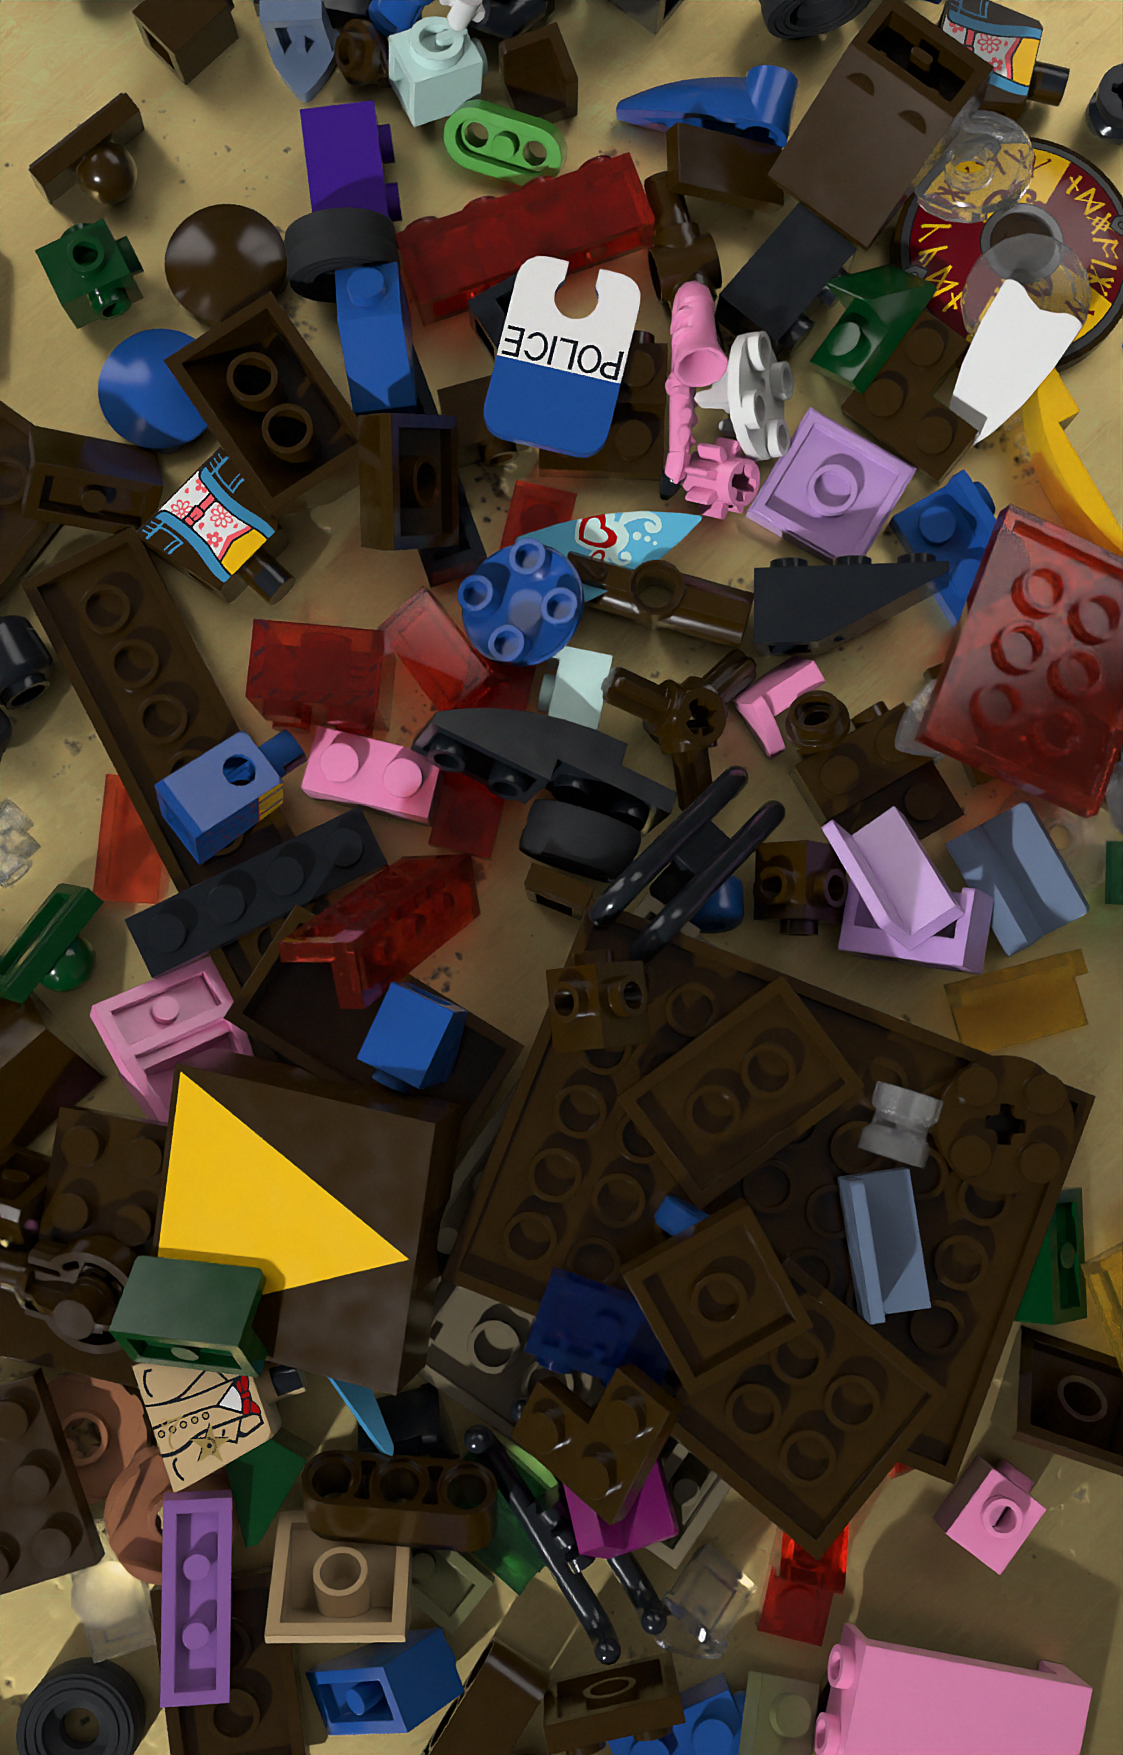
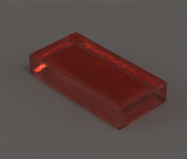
(438, 653)
(126, 859)

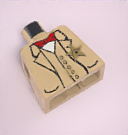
(212, 1416)

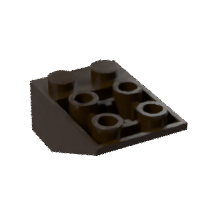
(881, 121)

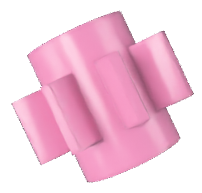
(721, 478)

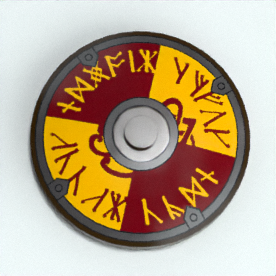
(1064, 201)

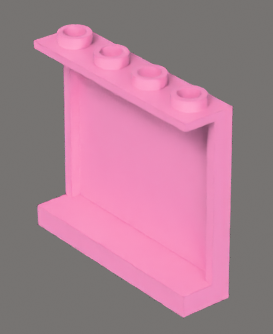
(940, 1703)

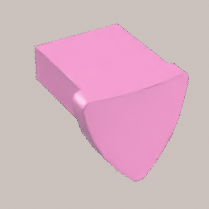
(771, 696)

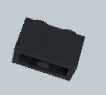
(786, 281)

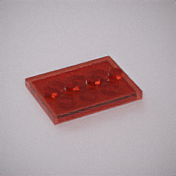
(1036, 666)

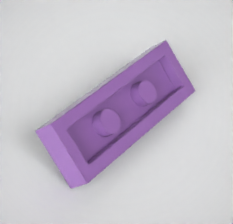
(196, 1598)

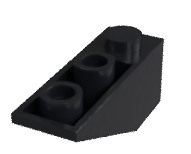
(823, 606)

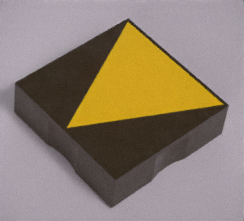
(322, 1193)

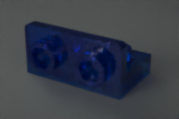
(592, 1330)

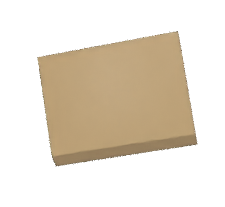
(336, 1588)

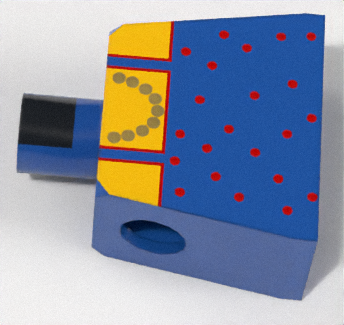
(213, 812)

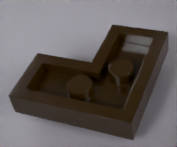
(901, 404)
(604, 1450)

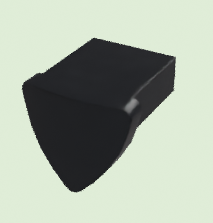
(415, 1424)

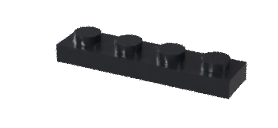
(256, 893)

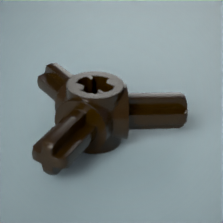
(684, 715)

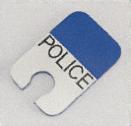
(560, 374)

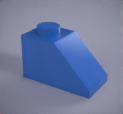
(376, 339)
(386, 1685)

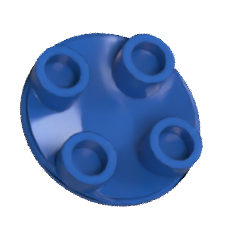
(144, 397)
(522, 604)

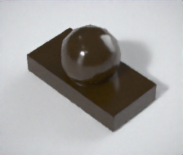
(93, 156)

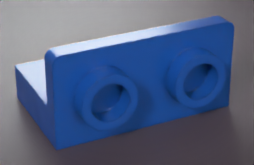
(955, 529)

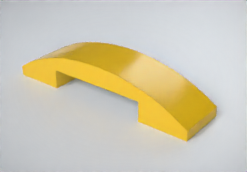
(1060, 468)

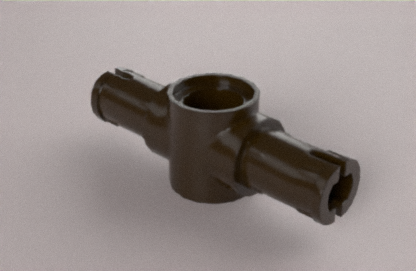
(678, 247)

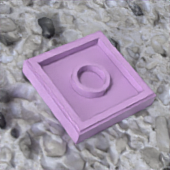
(830, 490)

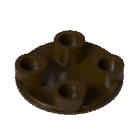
(224, 261)

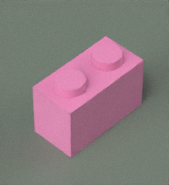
(372, 775)

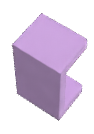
(954, 948)

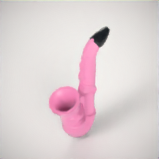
(694, 364)

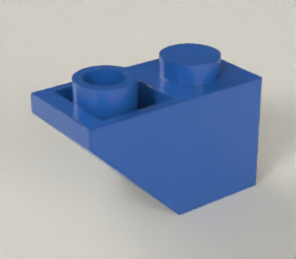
(413, 1038)

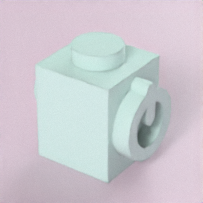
(435, 69)

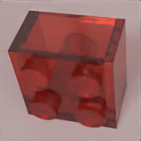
(321, 677)

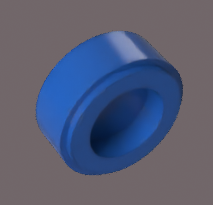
(677, 1215)

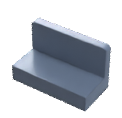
(1023, 873)
(883, 1243)

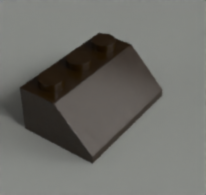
(272, 408)

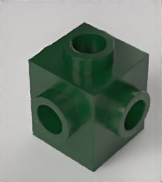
(92, 272)

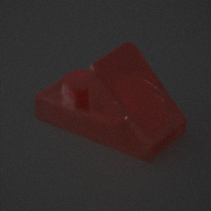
(801, 1589)

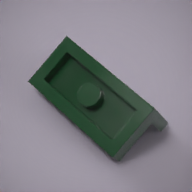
(1057, 1281)
(191, 1315)

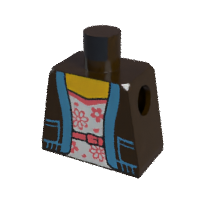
(1011, 46)
(220, 534)

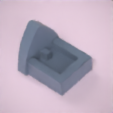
(300, 43)

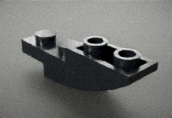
(530, 751)

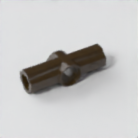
(698, 605)

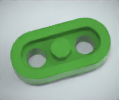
(507, 149)

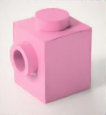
(991, 1511)

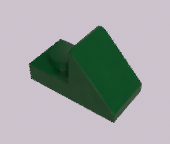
(877, 316)

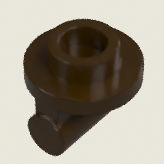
(363, 54)

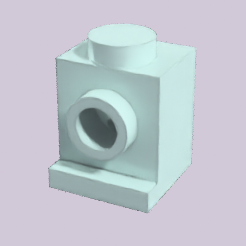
(576, 688)

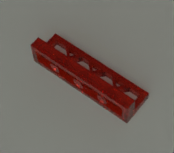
(388, 925)

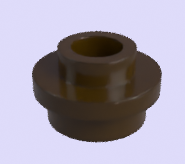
(817, 721)

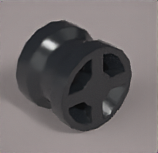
(1105, 108)

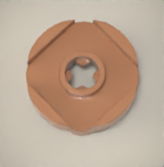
(117, 1415)
(133, 1509)

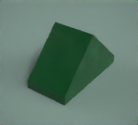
(263, 1481)

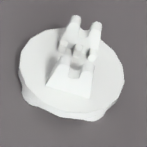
(753, 396)

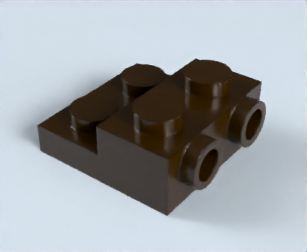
(637, 427)
(870, 776)

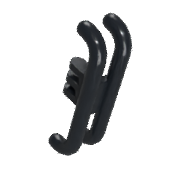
(699, 864)
(553, 1536)

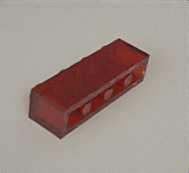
(572, 218)

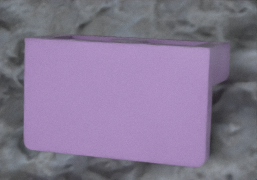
(895, 878)

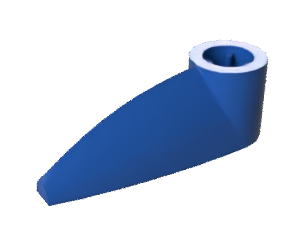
(746, 107)

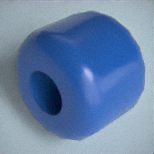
(723, 910)

